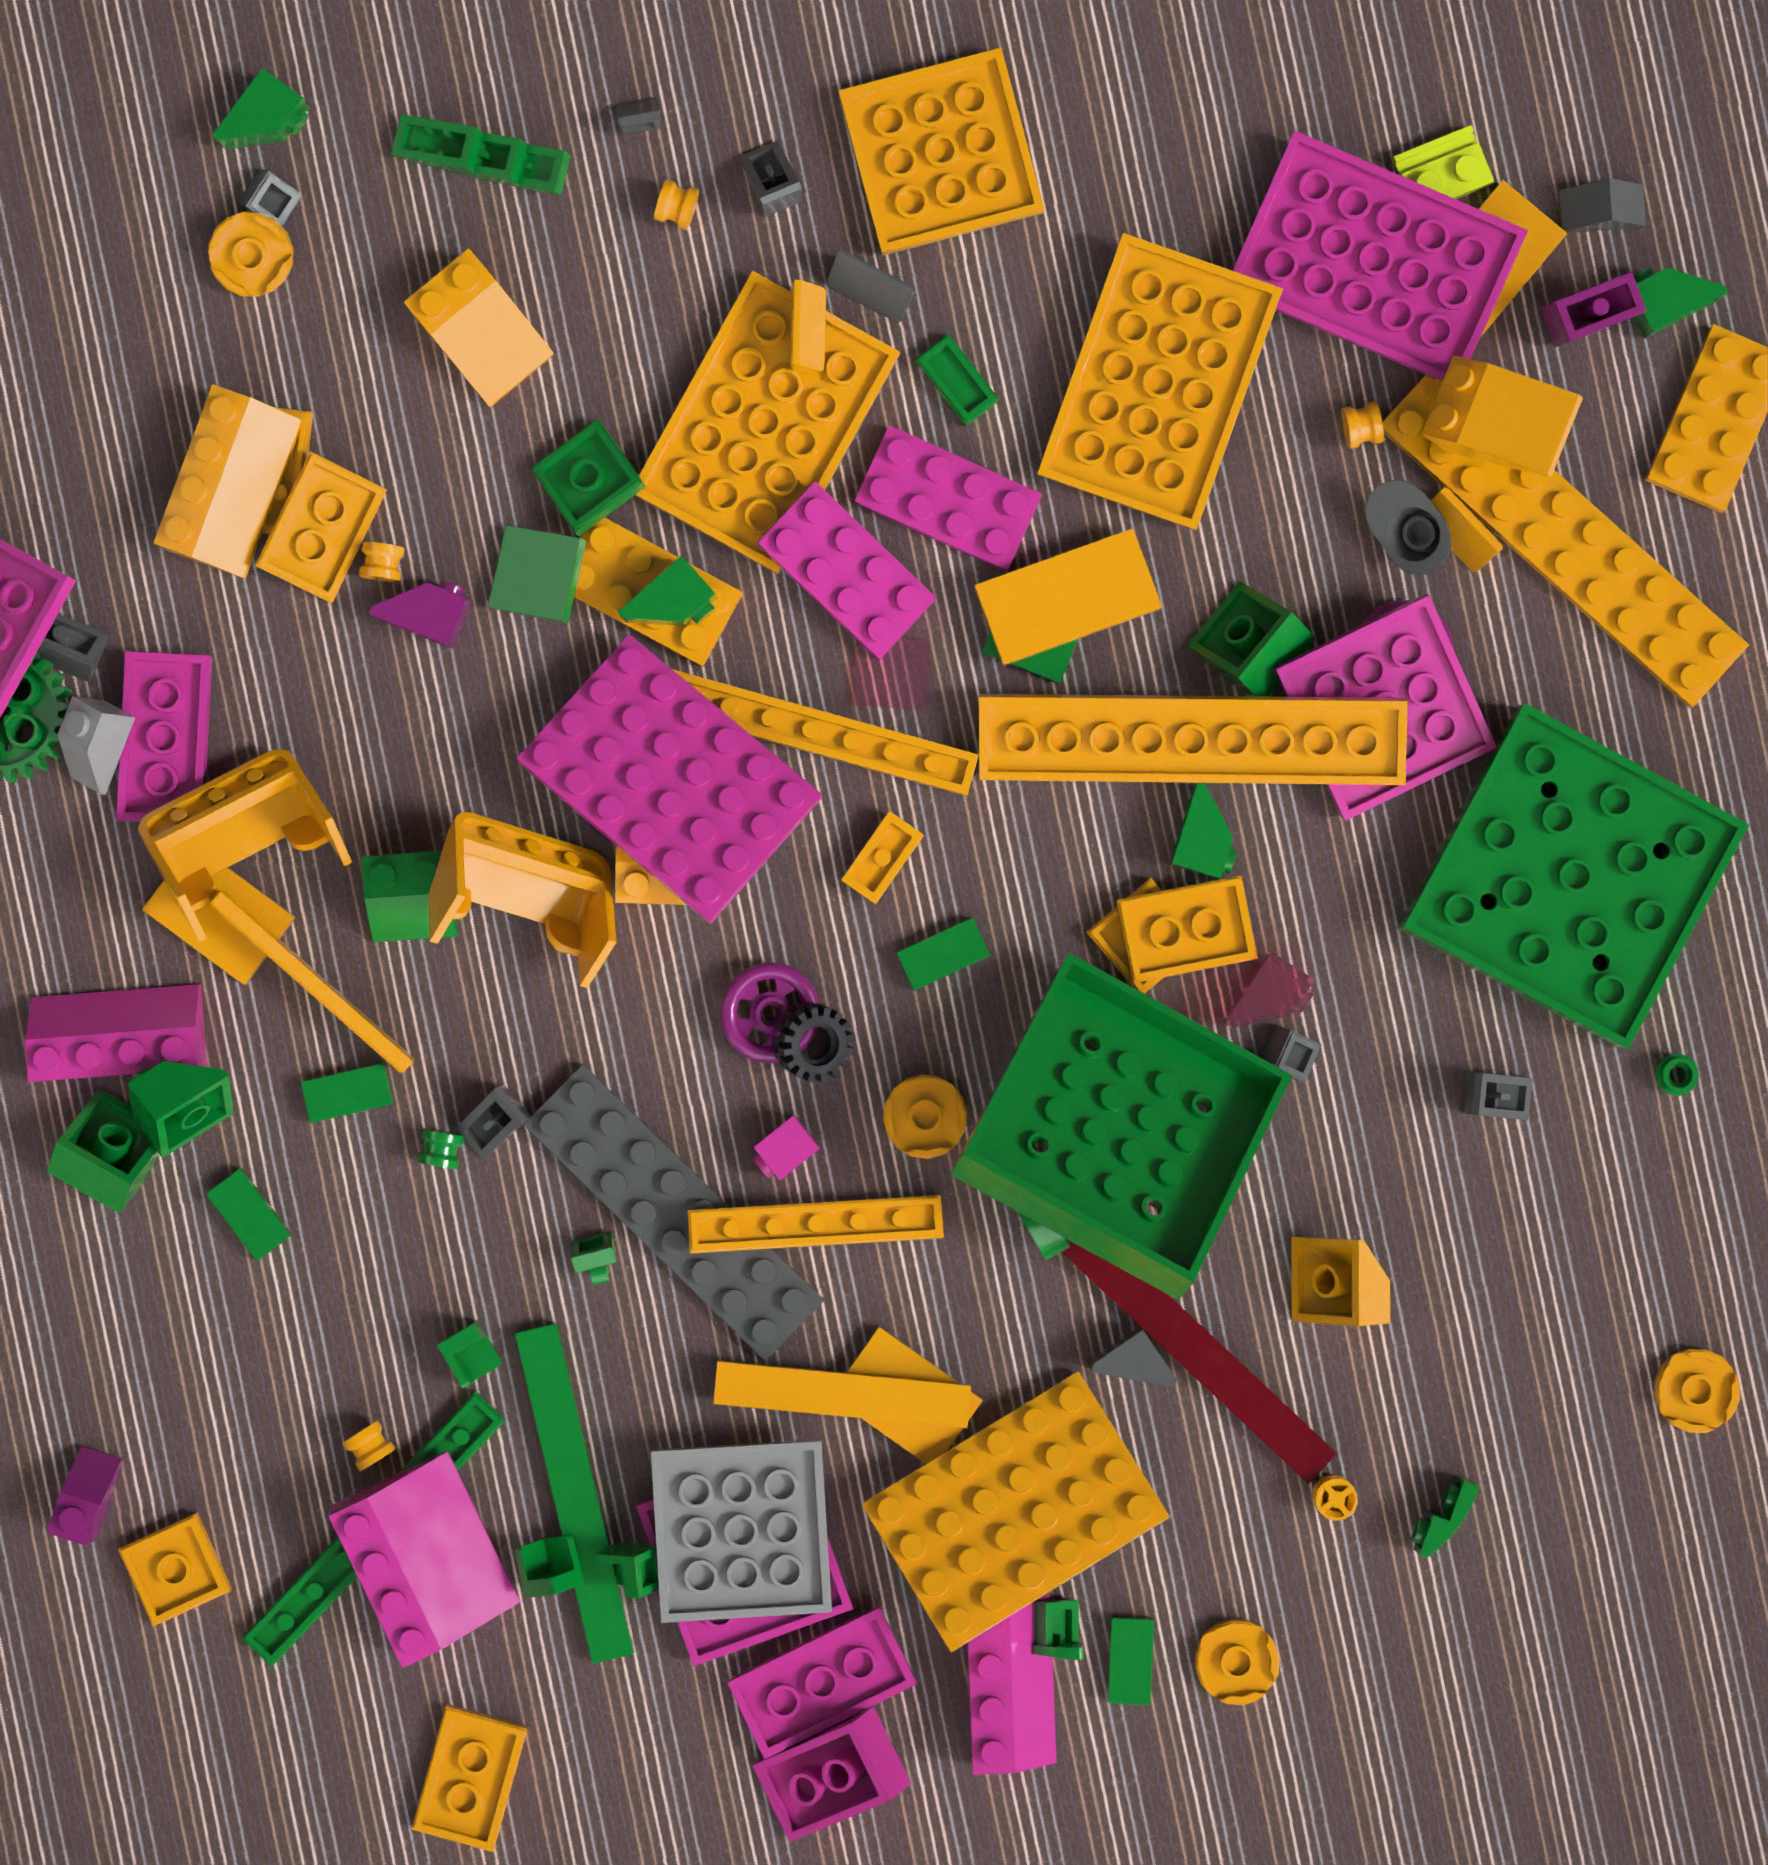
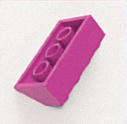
(114, 1032)
(1011, 1698)

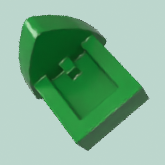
(1058, 1629)

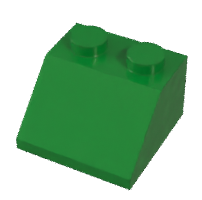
(1249, 639)
(398, 895)
(178, 1102)
(104, 1152)

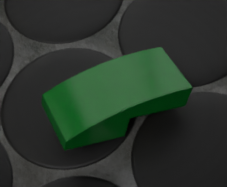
(1436, 1528)

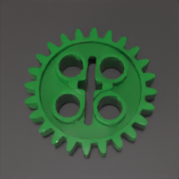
(44, 710)

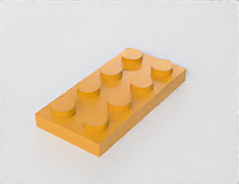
(1714, 421)
(622, 564)

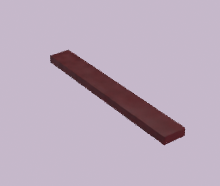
(1209, 1364)

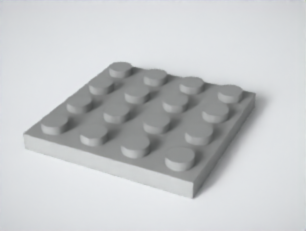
(741, 1531)

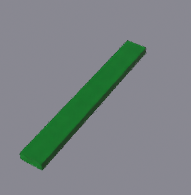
(574, 1489)
(332, 1569)

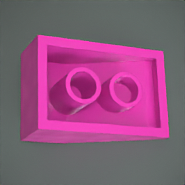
(832, 1775)

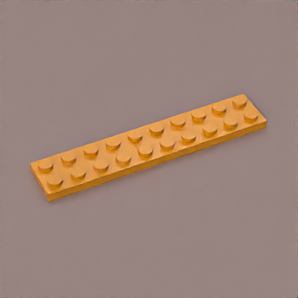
(1580, 557)
(1193, 739)

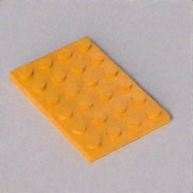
(1159, 381)
(756, 430)
(1015, 1511)

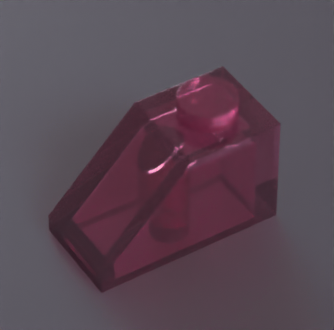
(1271, 993)

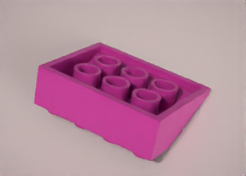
(423, 1558)

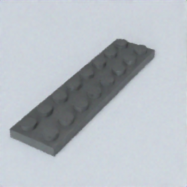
(651, 1196)

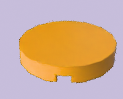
(250, 254)
(925, 1116)
(1696, 1390)
(1236, 1661)

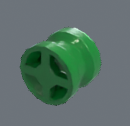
(440, 1148)

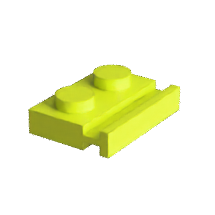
(1447, 164)

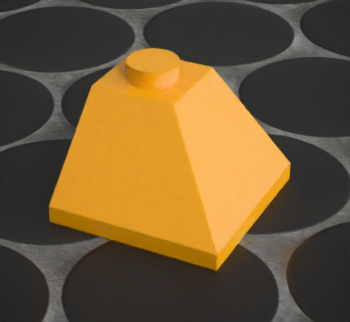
(1337, 1283)

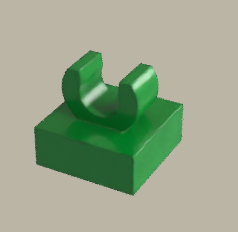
(594, 1254)

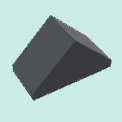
(772, 178)
(1602, 206)
(1497, 1095)
(493, 1121)
(1134, 1359)

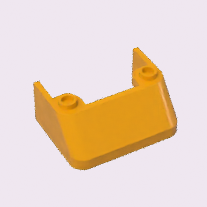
(233, 821)
(529, 878)

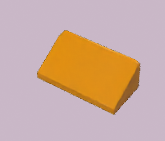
(807, 327)
(1469, 537)

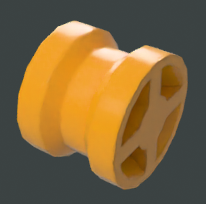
(676, 204)
(1362, 425)
(381, 562)
(368, 1446)
(1340, 1503)

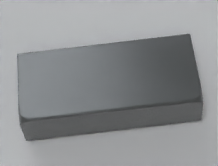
(870, 286)
(73, 647)

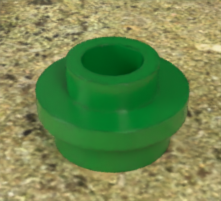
(1689, 1078)

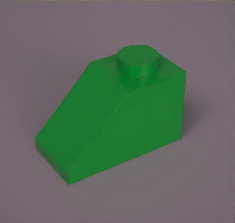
(262, 114)
(1672, 297)
(672, 598)
(1204, 838)

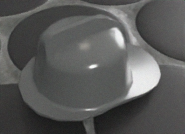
(1408, 527)

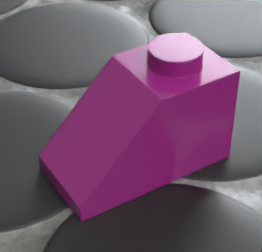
(1593, 309)
(427, 612)
(85, 1496)

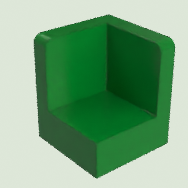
(470, 1354)
(634, 1565)
(549, 1566)

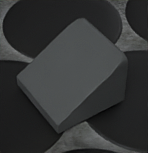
(639, 115)
(270, 196)
(1290, 1052)

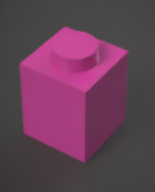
(785, 1149)

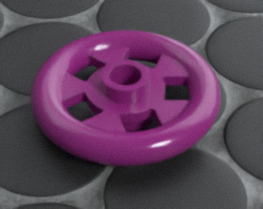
(745, 987)

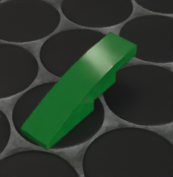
(480, 154)

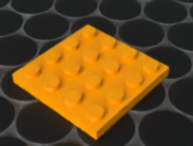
(941, 151)

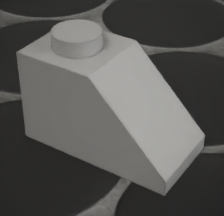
(93, 740)

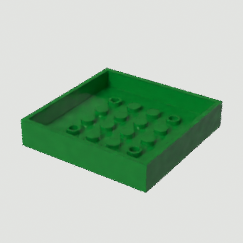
(1573, 876)
(1122, 1126)

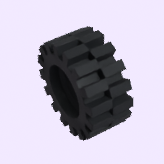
(834, 1052)

